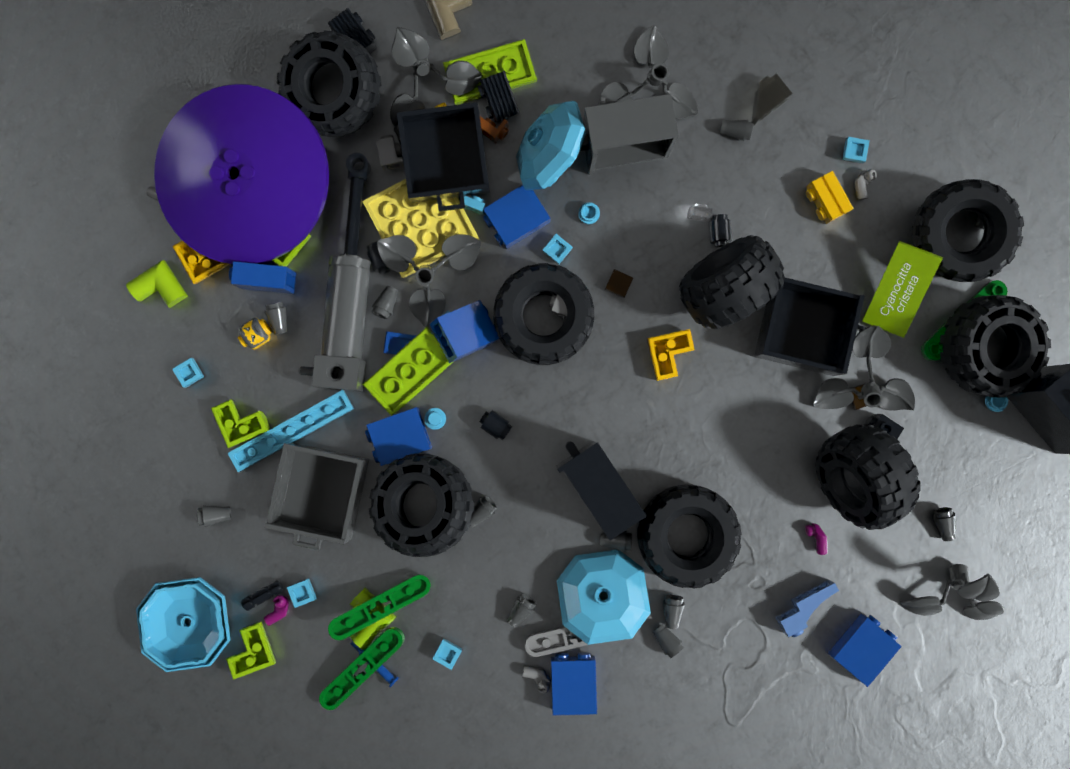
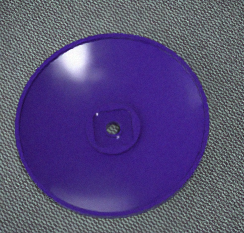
(278, 183)

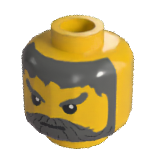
(254, 333)

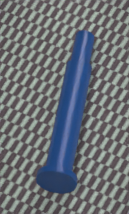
(382, 670)

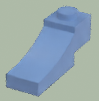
(795, 620)

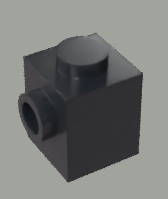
(886, 424)

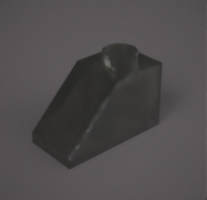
(768, 97)

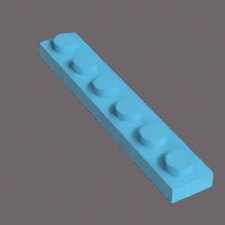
(290, 431)

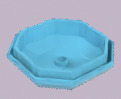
(550, 145)
(599, 619)
(163, 629)

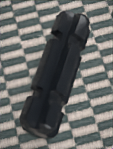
(262, 595)

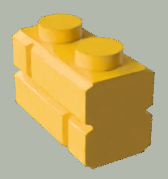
(828, 197)

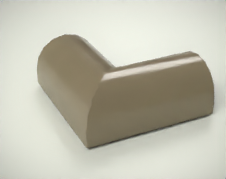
(443, 15)

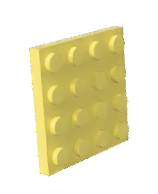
(419, 221)

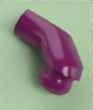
(821, 538)
(280, 610)

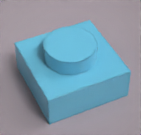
(855, 150)
(474, 204)
(557, 249)
(188, 372)
(301, 593)
(447, 654)

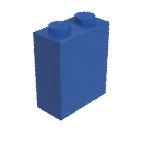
(515, 216)
(263, 277)
(464, 331)
(398, 436)
(865, 649)
(574, 684)

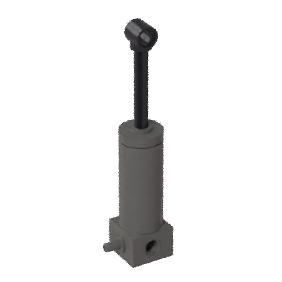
(345, 301)

